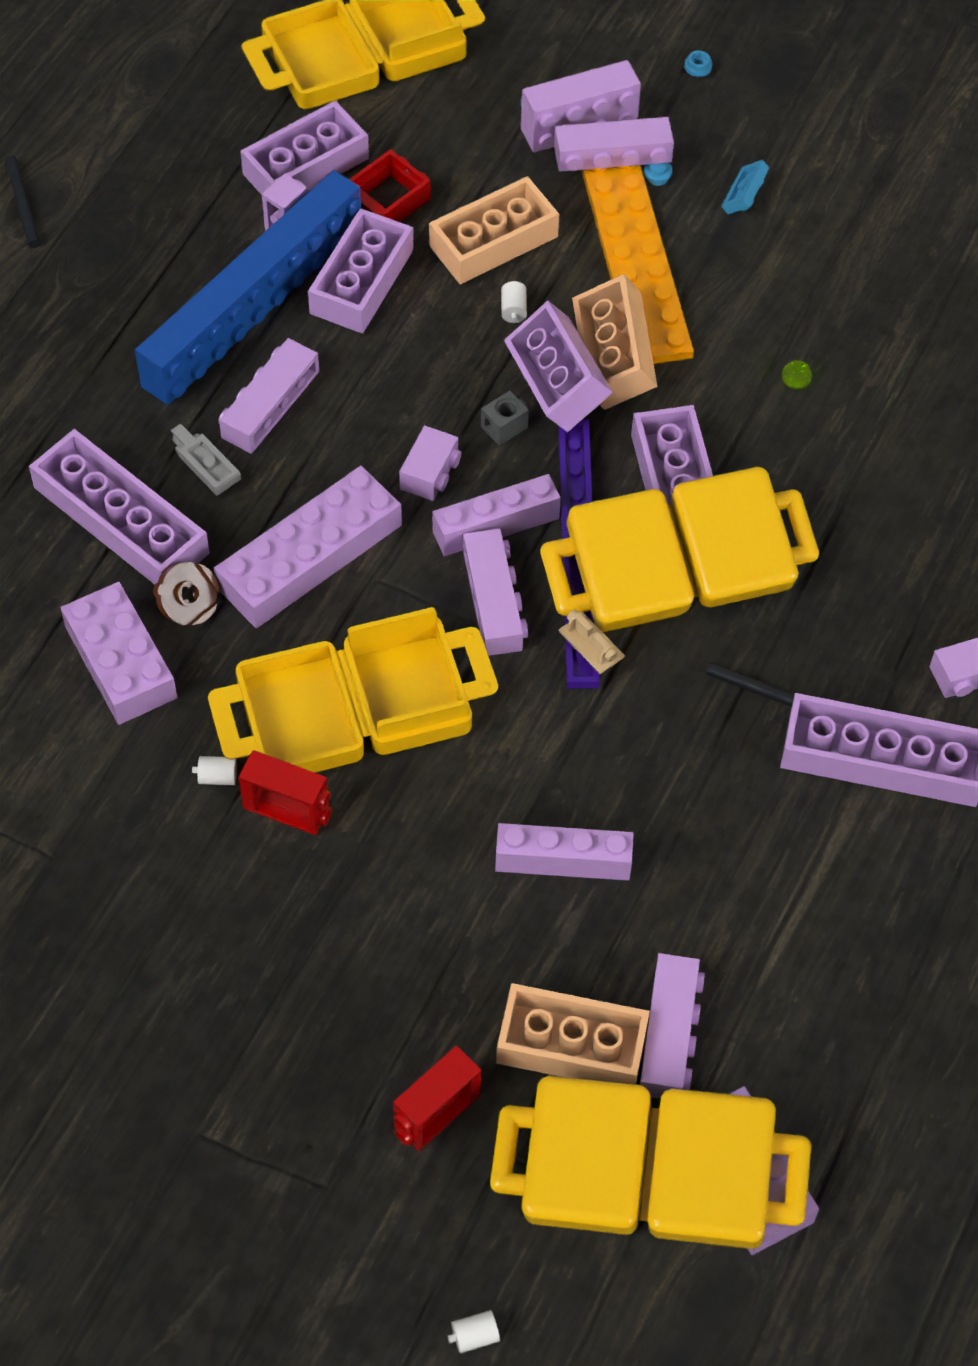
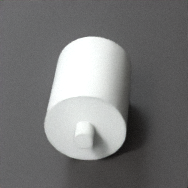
(514, 302)
(216, 770)
(474, 1331)

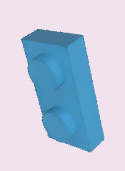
(745, 187)

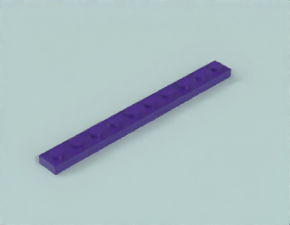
(575, 490)

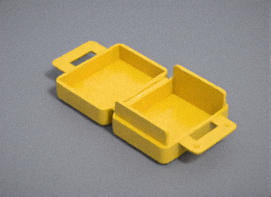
(336, 47)
(653, 558)
(386, 684)
(685, 1168)

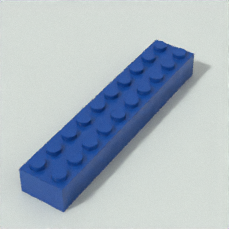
(247, 289)

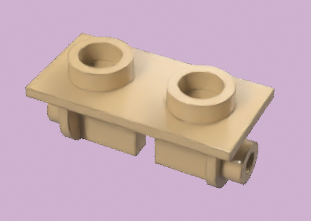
(590, 642)

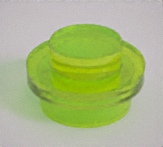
(797, 374)

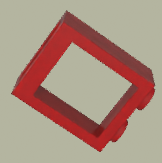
(398, 168)
(285, 792)
(436, 1099)

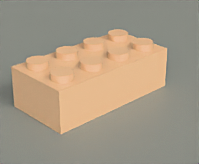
(493, 230)
(617, 337)
(571, 1036)

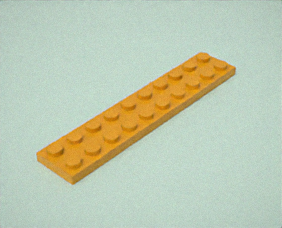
(636, 249)

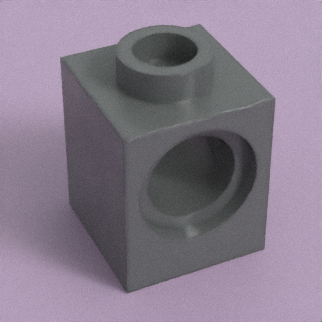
(504, 417)

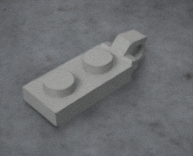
(205, 460)

